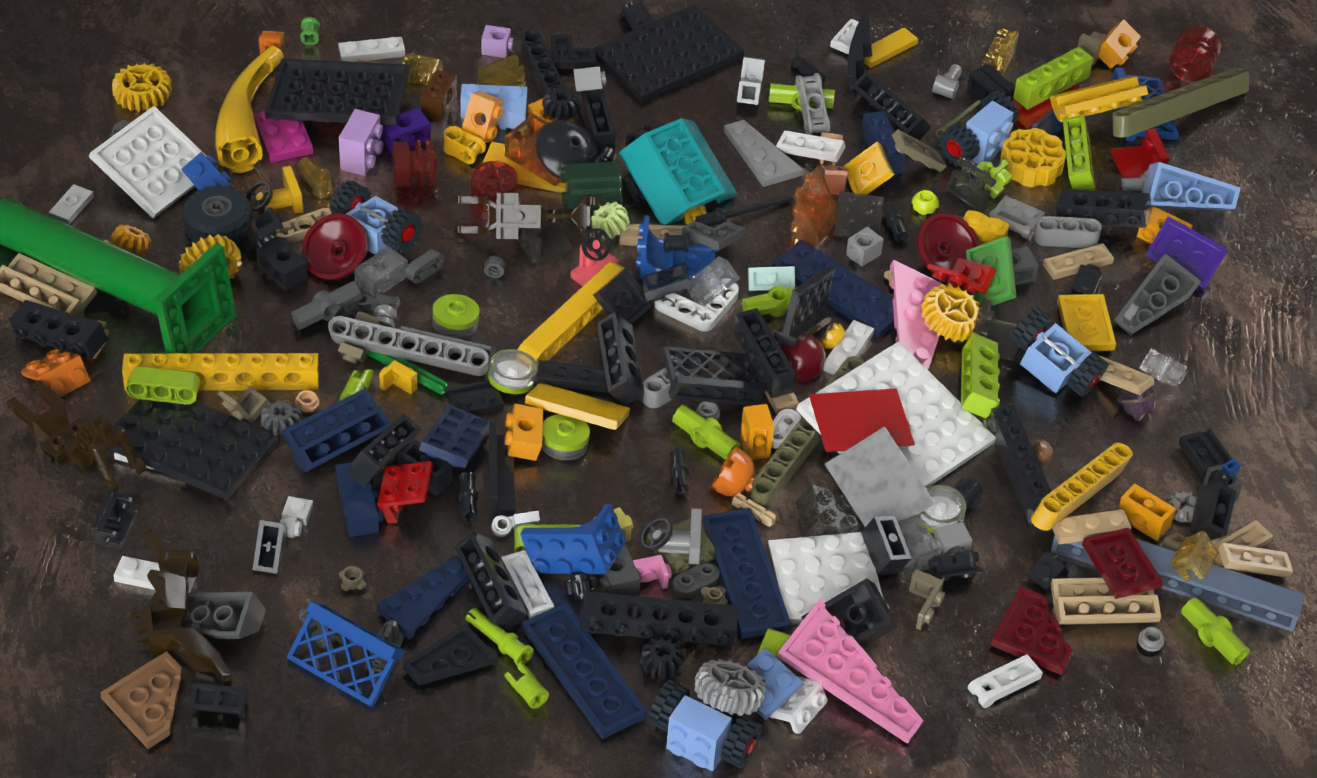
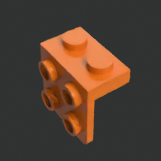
(58, 371)

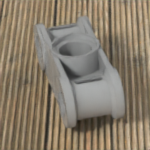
(810, 89)

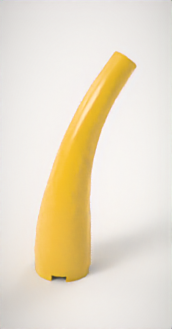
(236, 131)

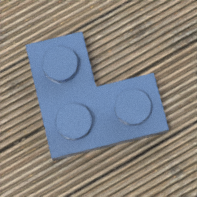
(779, 682)

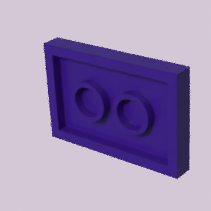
(1188, 249)

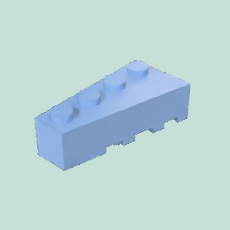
(1183, 189)

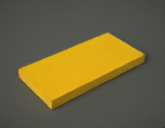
(525, 177)
(577, 406)

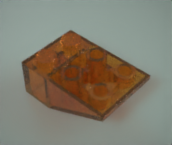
(521, 148)
(813, 210)

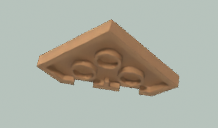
(147, 699)

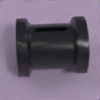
(676, 242)

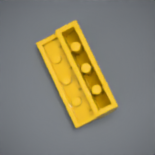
(1098, 98)

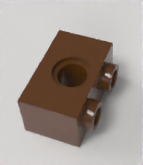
(439, 95)

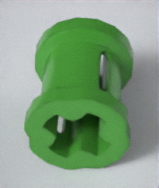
(310, 28)

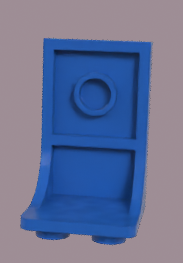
(655, 259)
(578, 549)

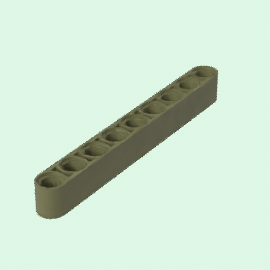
(1180, 102)
(792, 451)

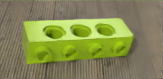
(1053, 78)
(1079, 153)
(980, 375)

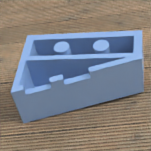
(513, 105)

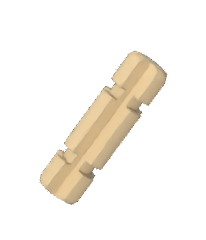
(758, 511)

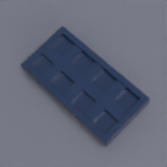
(455, 436)

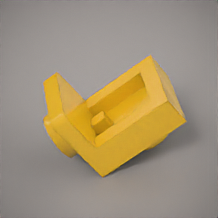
(399, 375)

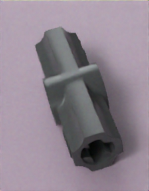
(326, 304)

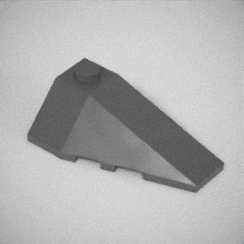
(1158, 293)
(224, 614)

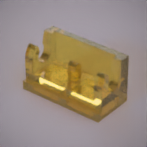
(1001, 50)
(502, 73)
(1195, 554)

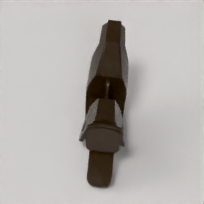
(170, 607)

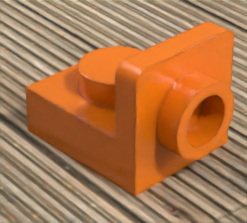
(271, 38)

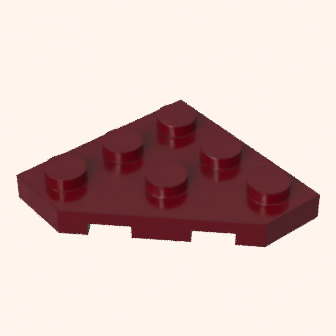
(1032, 631)

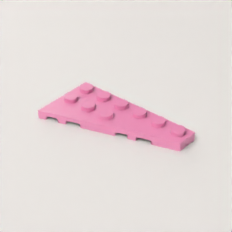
(909, 293)
(830, 655)

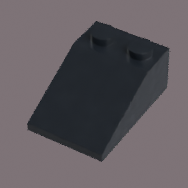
(861, 612)

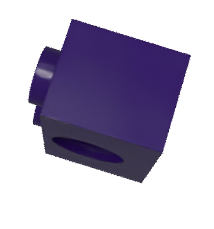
(409, 127)

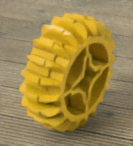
(141, 87)
(197, 249)
(950, 312)

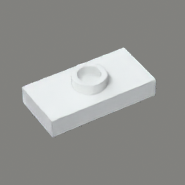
(844, 37)
(71, 204)

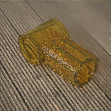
(316, 177)

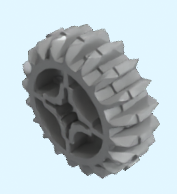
(730, 687)

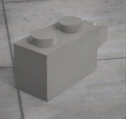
(589, 79)

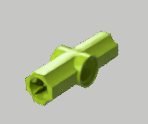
(788, 95)
(772, 303)
(705, 431)
(1215, 631)

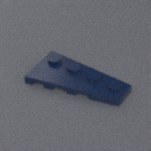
(419, 599)

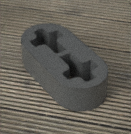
(424, 266)

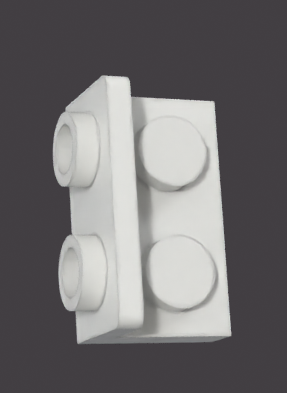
(802, 705)

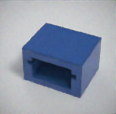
(1231, 467)

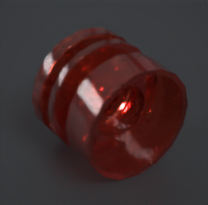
(1195, 54)
(413, 163)
(490, 179)

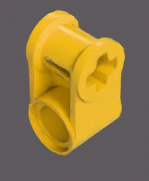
(461, 144)

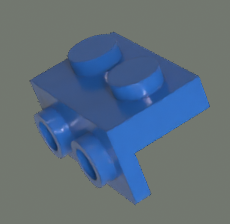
(203, 172)

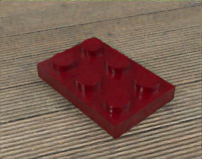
(1122, 563)

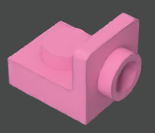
(653, 568)

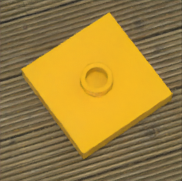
(868, 170)

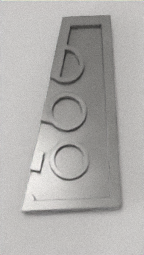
(760, 155)

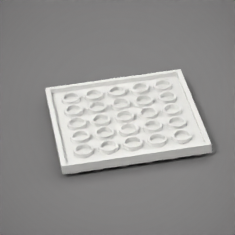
(940, 428)

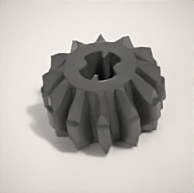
(279, 416)

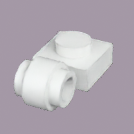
(295, 515)
(516, 520)

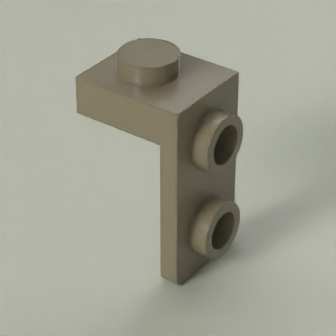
(1091, 44)
(354, 354)
(247, 407)
(929, 588)

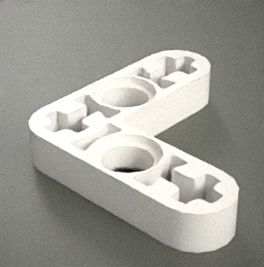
(700, 317)

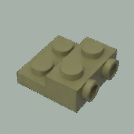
(680, 562)

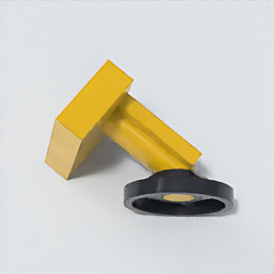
(278, 198)

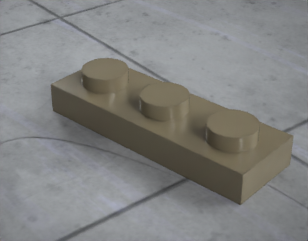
(918, 151)

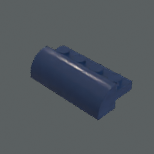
(335, 430)

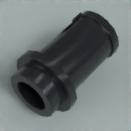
(629, 184)

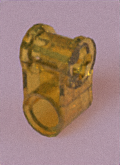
(422, 67)

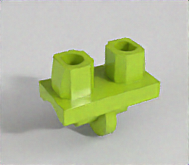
(999, 173)

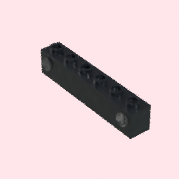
(1019, 462)

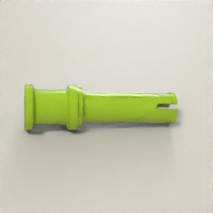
(507, 642)

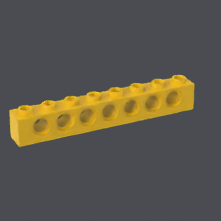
(236, 370)

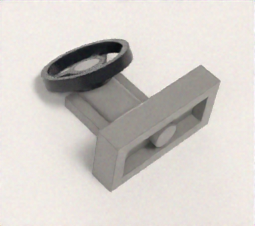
(676, 540)

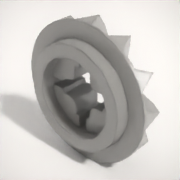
(1177, 498)

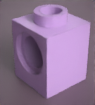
(496, 41)

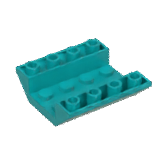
(676, 170)

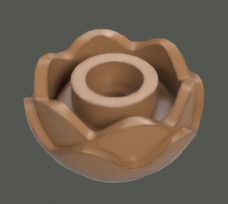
(1043, 452)

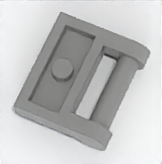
(1019, 216)

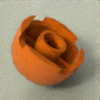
(735, 474)

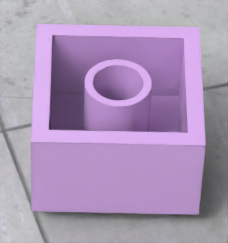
(360, 142)

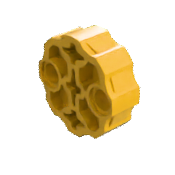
(1033, 157)

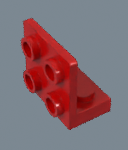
(1135, 160)
(967, 274)
(403, 486)

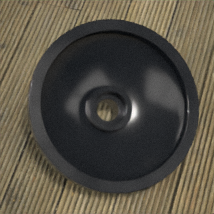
(556, 147)

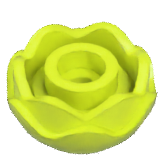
(925, 202)

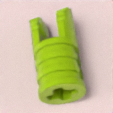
(357, 383)
(528, 687)

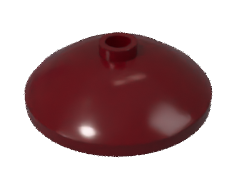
(946, 233)
(325, 241)

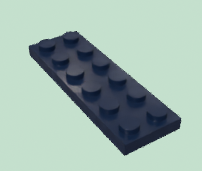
(848, 293)
(746, 573)
(584, 670)

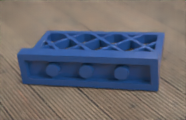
(1145, 81)
(360, 636)

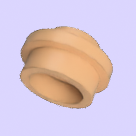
(307, 401)

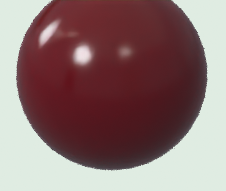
(806, 358)

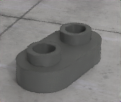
(697, 577)

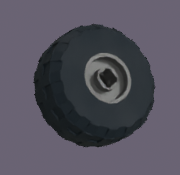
(218, 212)

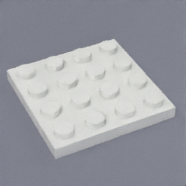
(148, 161)
(818, 569)

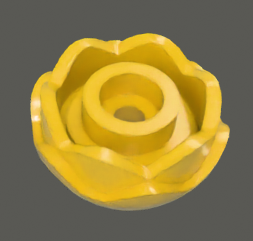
(833, 336)

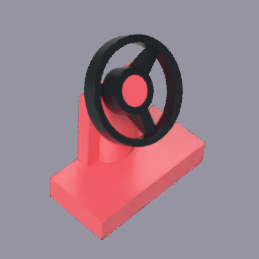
(591, 257)

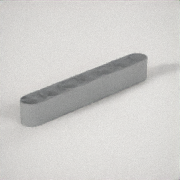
(417, 353)

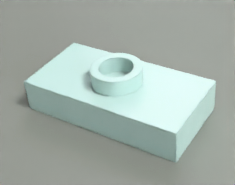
(767, 277)

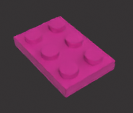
(282, 137)

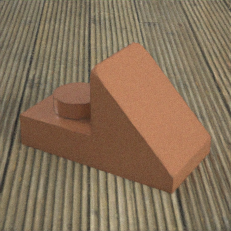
(835, 178)

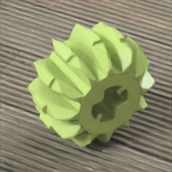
(610, 218)

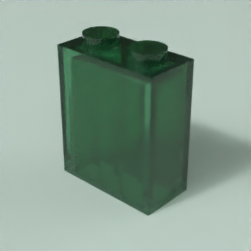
(591, 180)

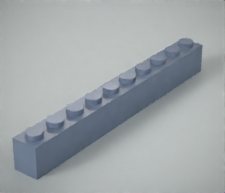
(1220, 587)

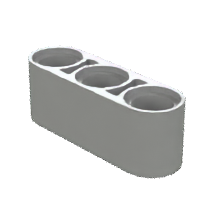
(1067, 232)
(658, 385)

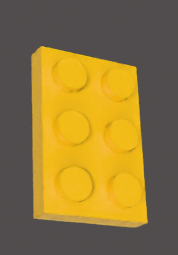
(1087, 320)

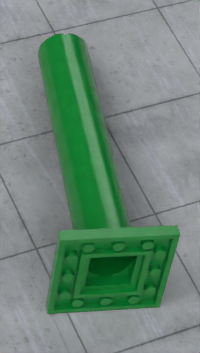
(188, 305)

